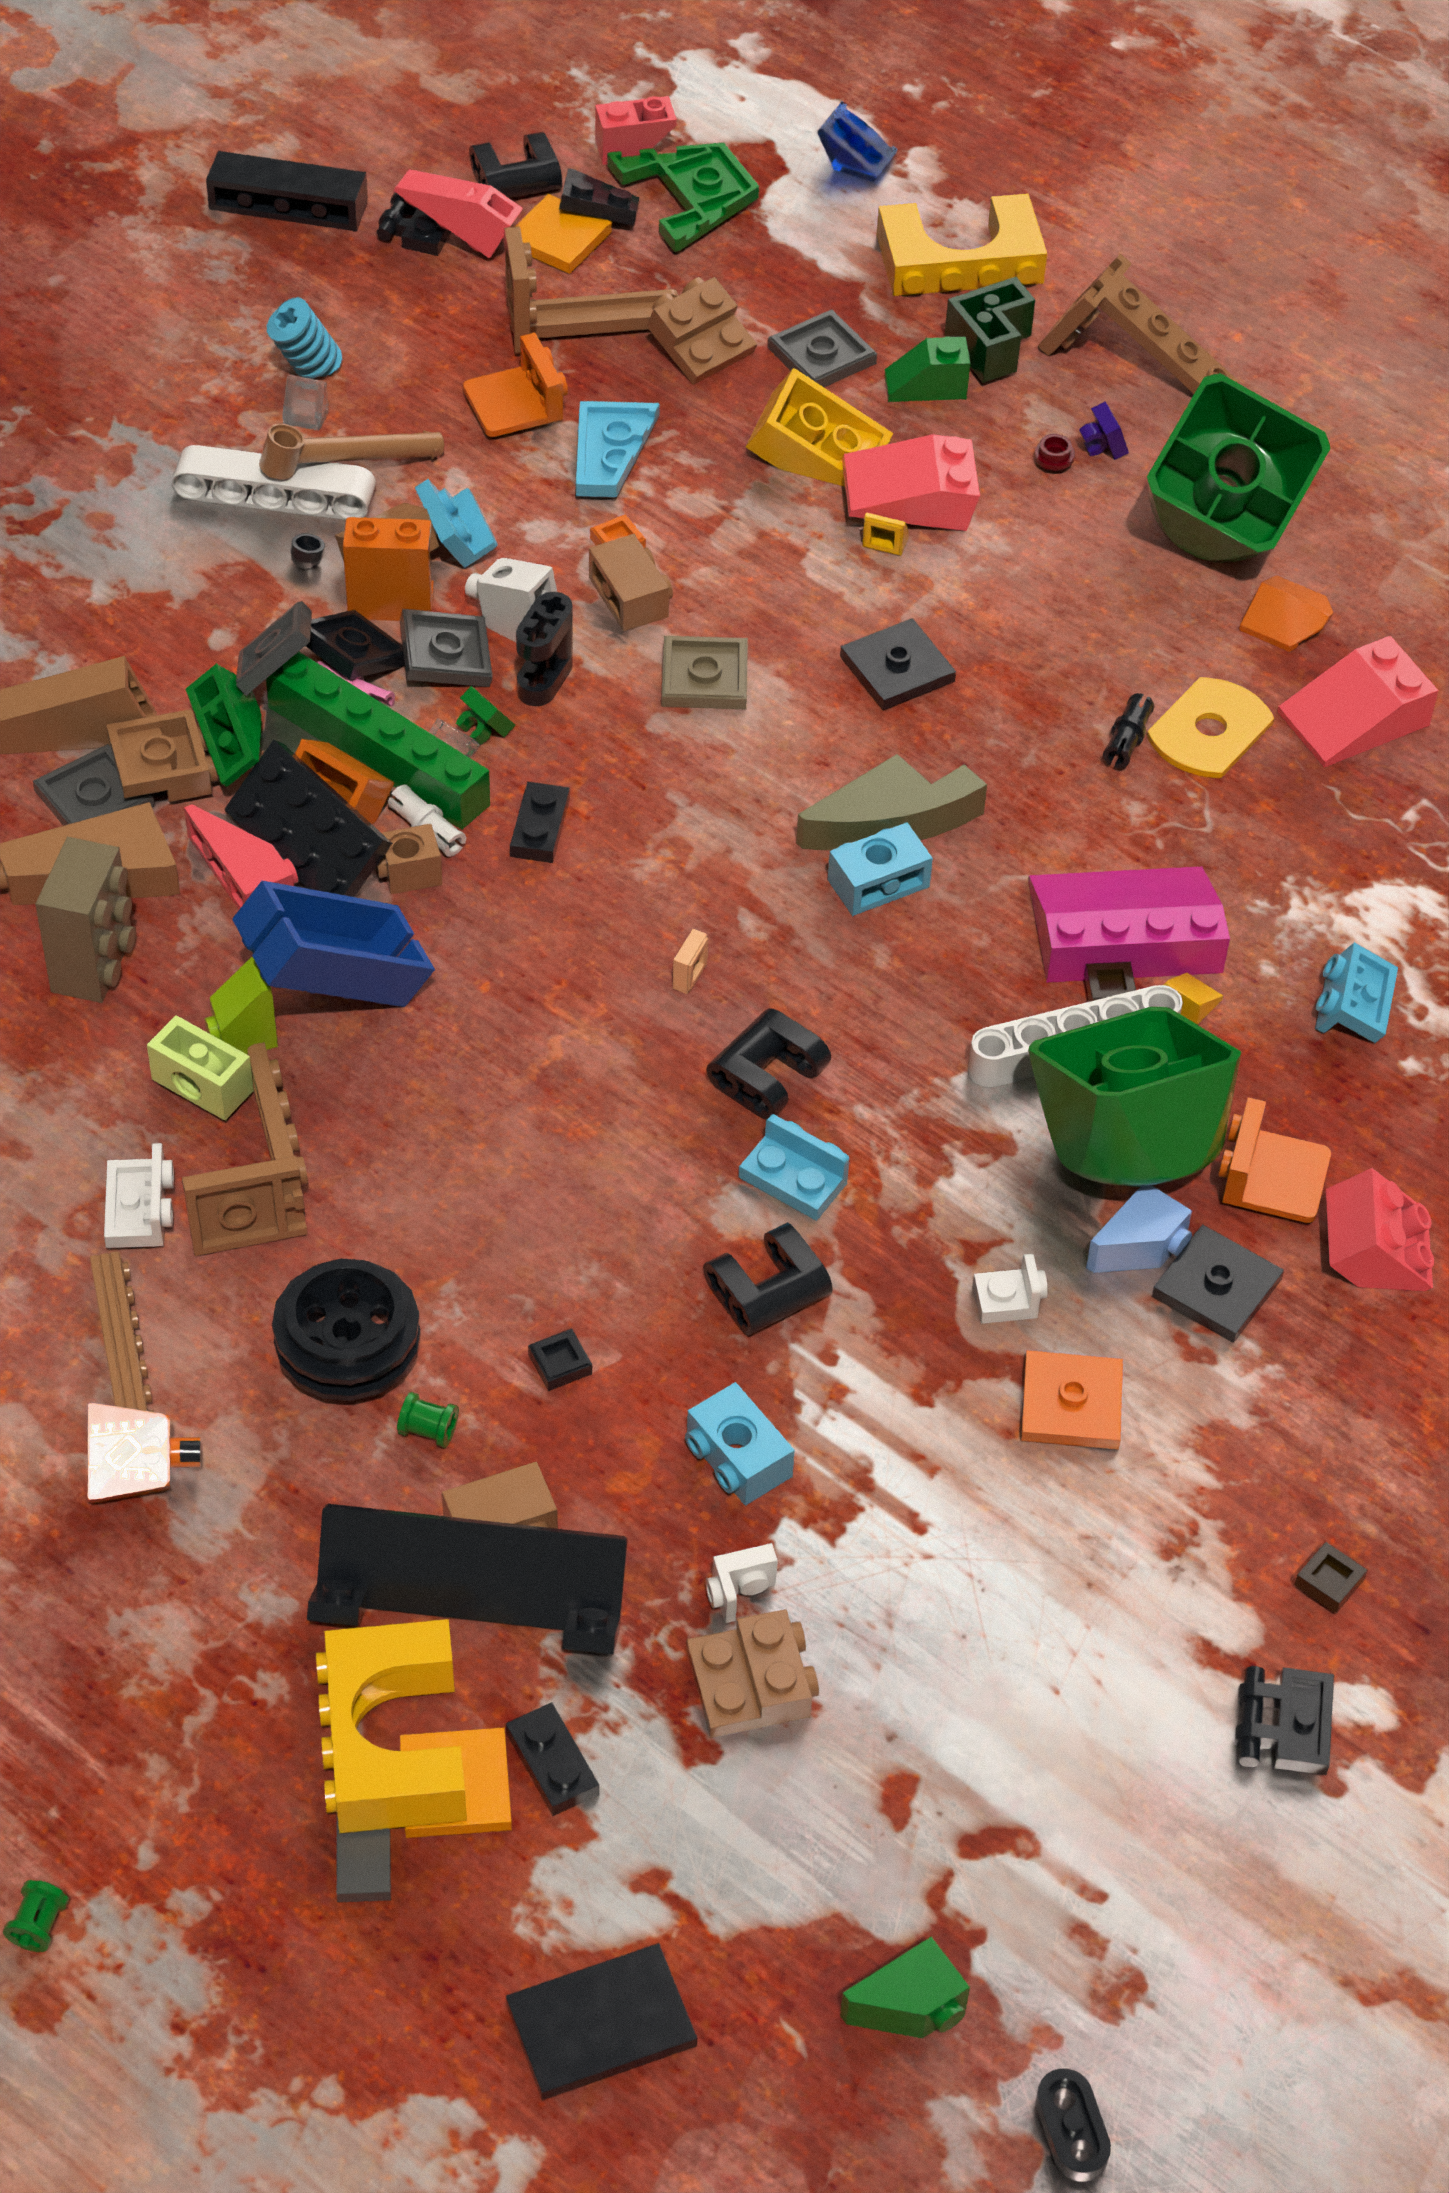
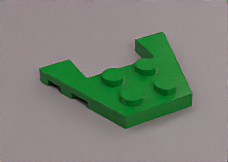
(702, 178)

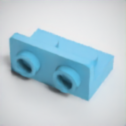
(457, 522)
(1357, 993)
(796, 1167)

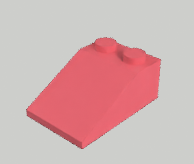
(914, 481)
(1361, 703)

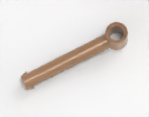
(288, 447)

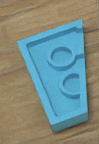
(610, 443)

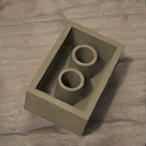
(85, 919)

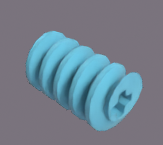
(303, 339)

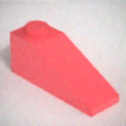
(235, 855)

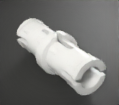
(419, 813)

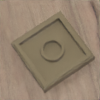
(704, 672)

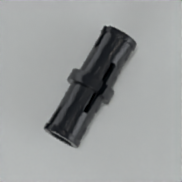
(1128, 730)

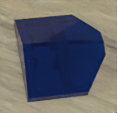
(854, 145)

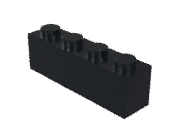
(287, 190)

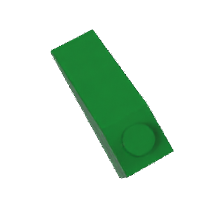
(227, 721)

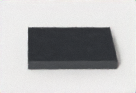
(600, 2021)

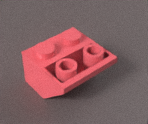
(1378, 1234)

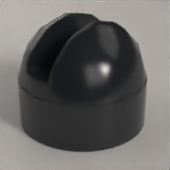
(307, 550)

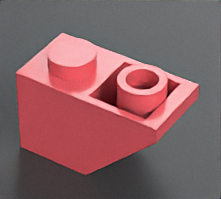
(632, 125)

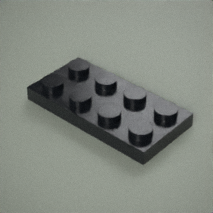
(307, 823)

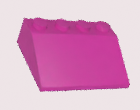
(1153, 917)

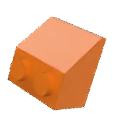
(350, 778)

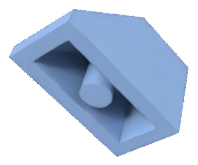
(1141, 1233)

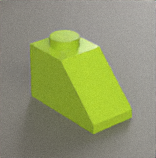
(243, 1010)

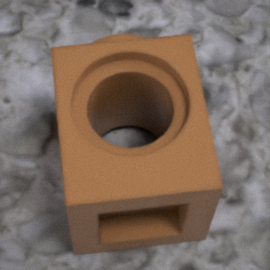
(411, 860)

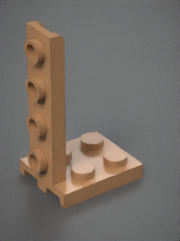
(571, 314)
(1141, 320)
(258, 1199)

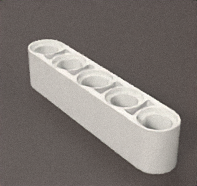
(237, 480)
(1001, 1051)

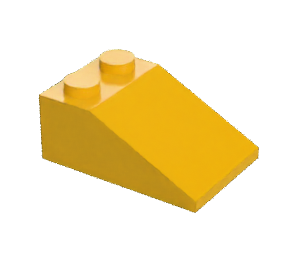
(811, 430)

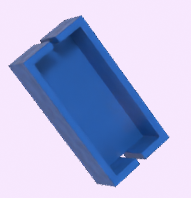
(332, 944)

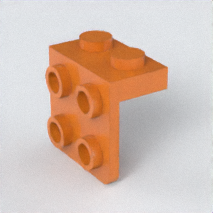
(519, 395)
(1272, 1170)

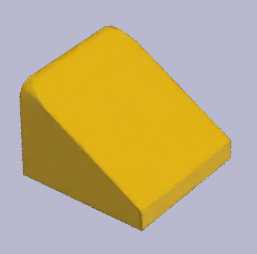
(885, 534)
(1196, 997)

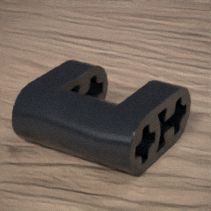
(517, 179)
(547, 646)
(740, 1066)
(796, 1286)

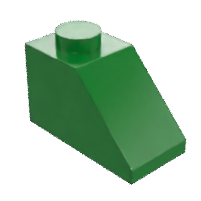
(930, 371)
(909, 1995)

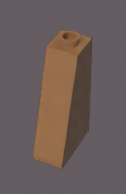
(71, 708)
(143, 851)

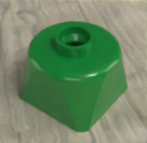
(1252, 446)
(1136, 1096)

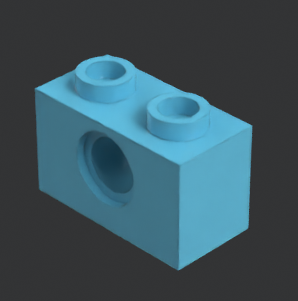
(879, 868)
(735, 1419)

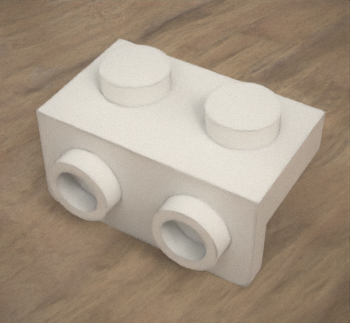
(137, 1201)

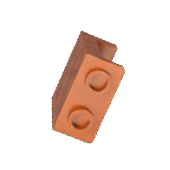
(387, 566)

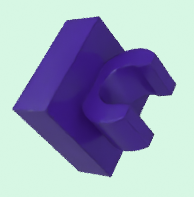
(1104, 433)

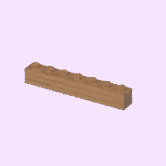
(118, 1333)

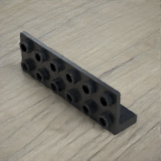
(470, 1573)

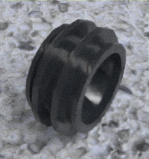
(354, 1353)

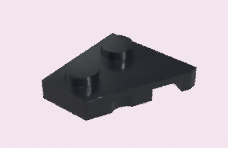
(597, 199)

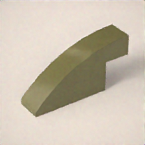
(890, 797)

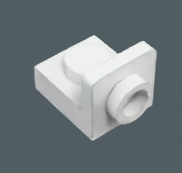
(1010, 1293)
(740, 1572)

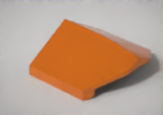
(1285, 613)

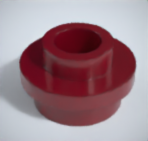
(1054, 452)

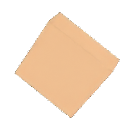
(690, 961)

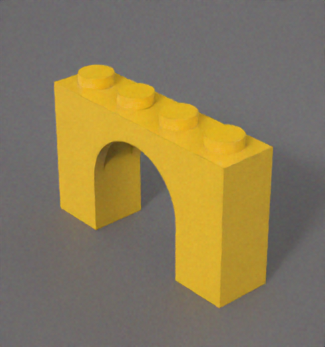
(923, 266)
(374, 1784)

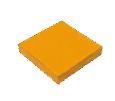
(560, 235)
(484, 1780)

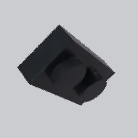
(539, 822)
(552, 1759)

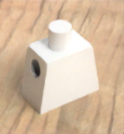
(508, 592)

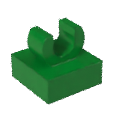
(484, 714)

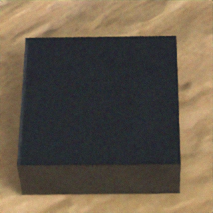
(560, 1359)

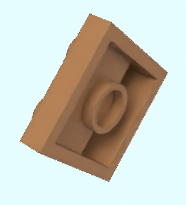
(700, 329)
(162, 756)
(753, 1674)

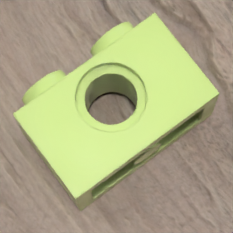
(200, 1067)

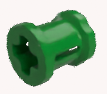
(428, 1419)
(23, 1929)

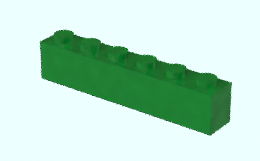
(379, 738)

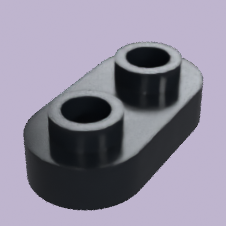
(1075, 2127)

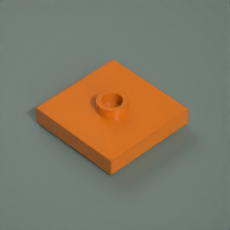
(1072, 1400)

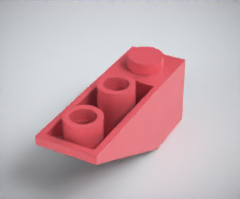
(464, 207)

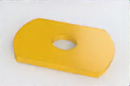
(1203, 755)

